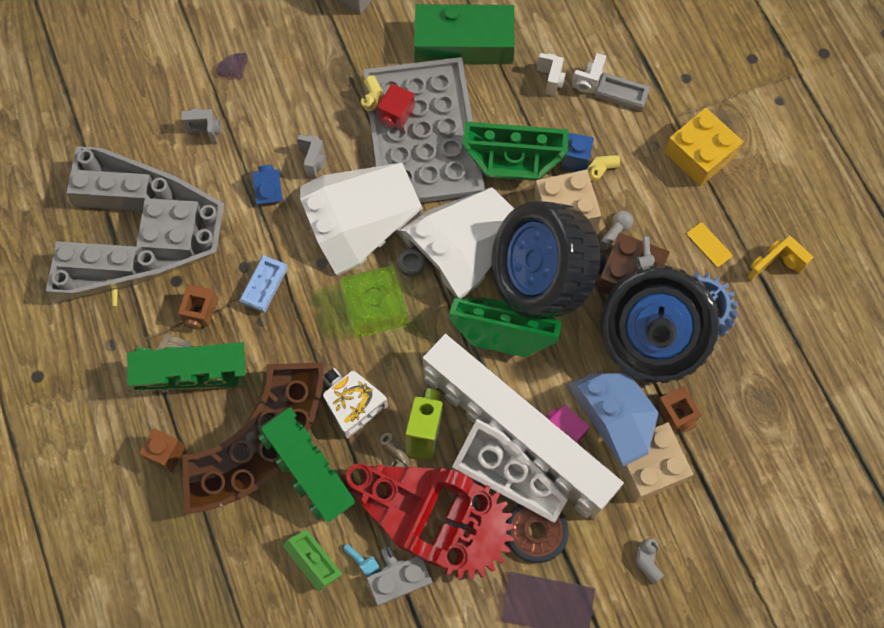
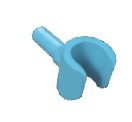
(368, 566)

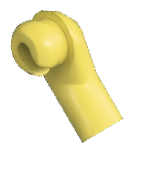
(374, 96)

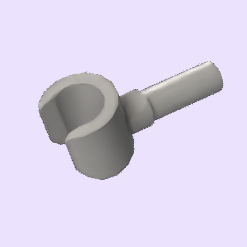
(647, 258)

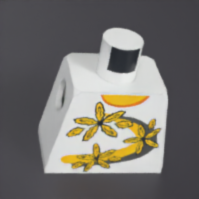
(352, 400)

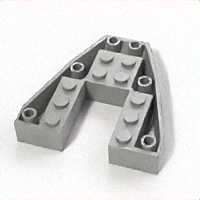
(175, 229)

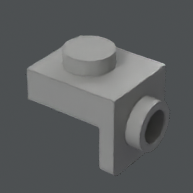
(201, 121)
(315, 156)

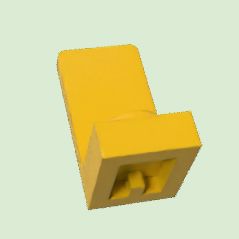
(789, 250)

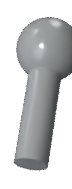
(621, 222)

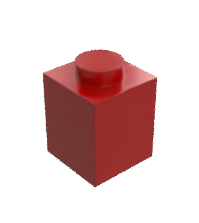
(396, 107)

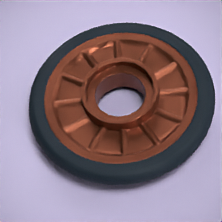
(534, 549)

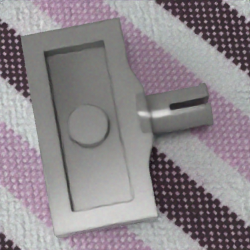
(397, 578)

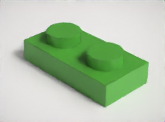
(312, 560)

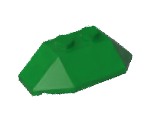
(514, 149)
(502, 329)

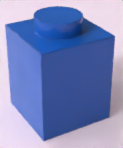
(578, 153)

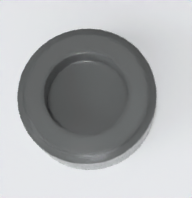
(411, 263)

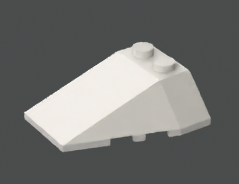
(358, 211)
(459, 237)

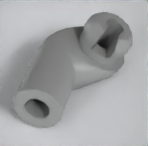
(645, 560)

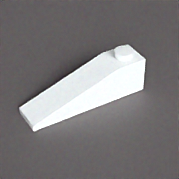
(500, 464)

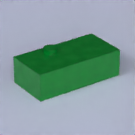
(467, 31)

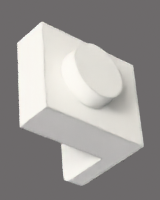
(553, 65)

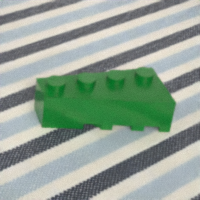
(186, 367)
(306, 465)

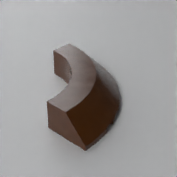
(242, 461)

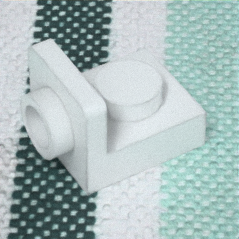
(589, 80)

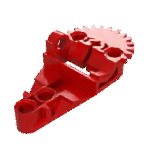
(409, 503)

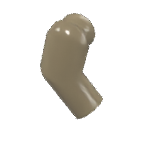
(395, 450)

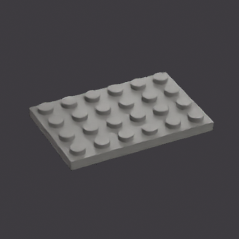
(434, 132)

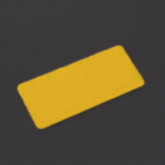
(709, 244)

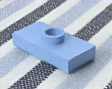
(263, 284)

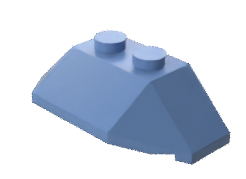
(618, 412)

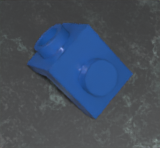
(267, 184)

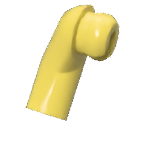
(600, 164)

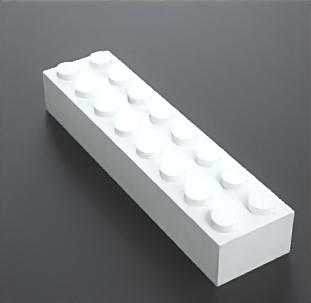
(496, 404)

